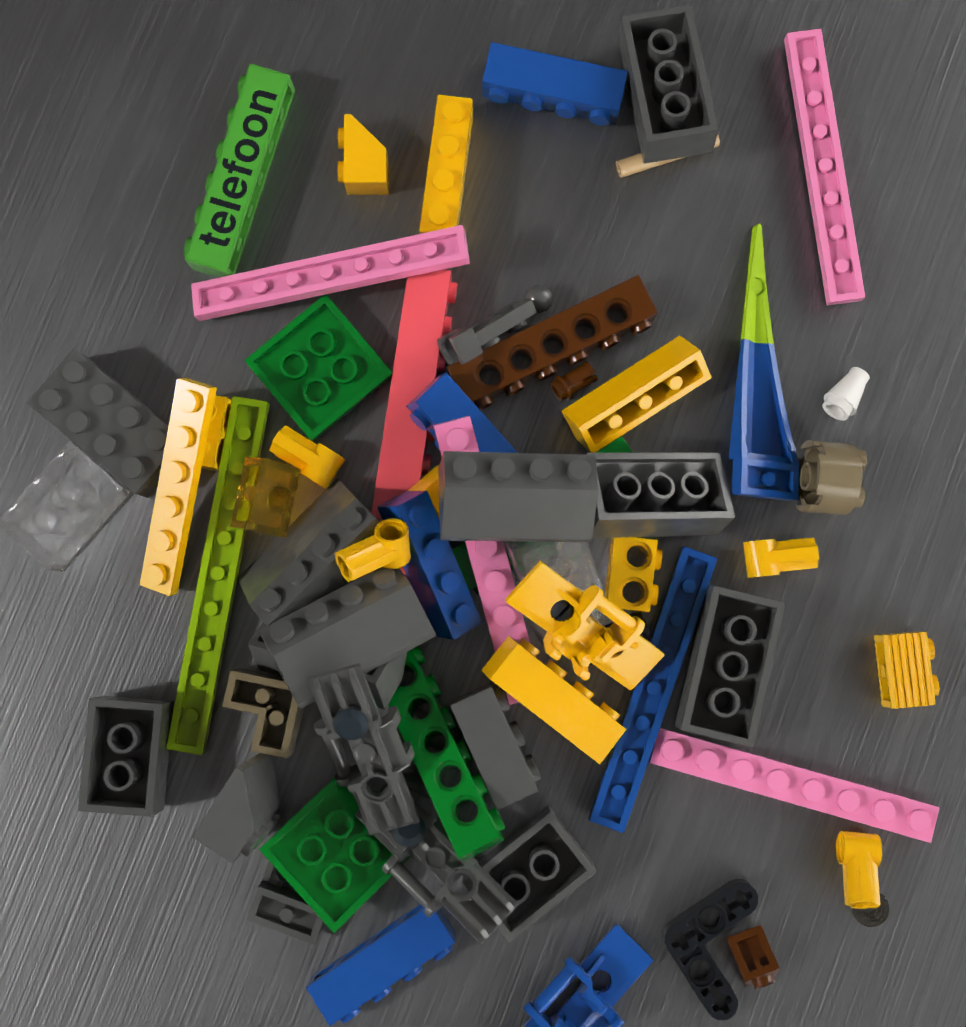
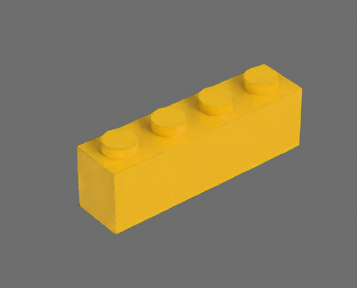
(447, 163)
(636, 394)
(554, 699)

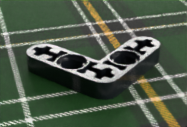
(695, 949)

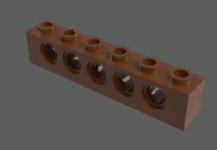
(628, 297)

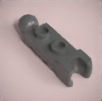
(467, 343)

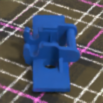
(588, 1006)

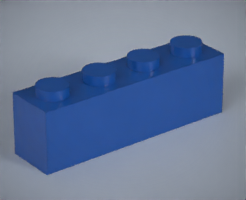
(553, 84)
(446, 401)
(433, 566)
(380, 962)

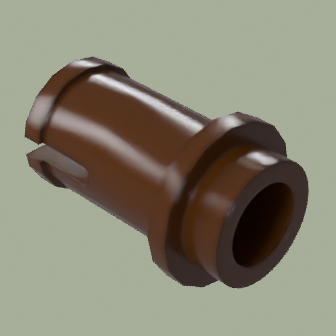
(573, 381)

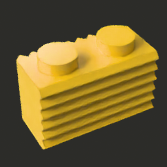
(906, 669)

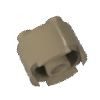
(831, 477)

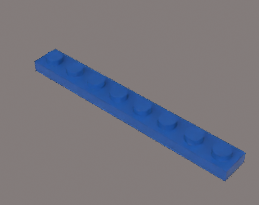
(653, 692)

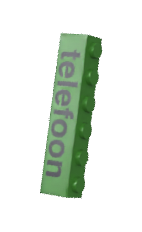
(239, 172)

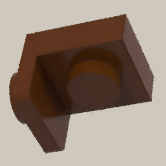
(754, 957)

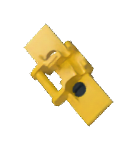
(572, 632)

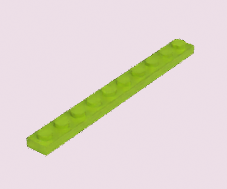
(215, 584)

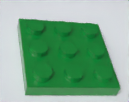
(319, 368)
(329, 856)

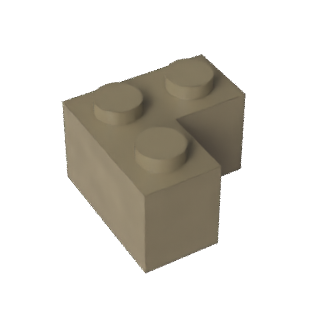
(276, 710)

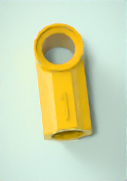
(314, 460)
(385, 548)
(772, 556)
(860, 858)

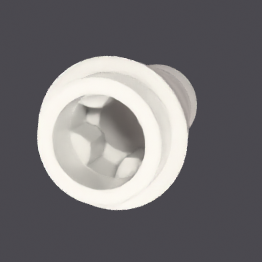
(845, 396)

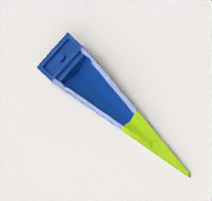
(760, 433)

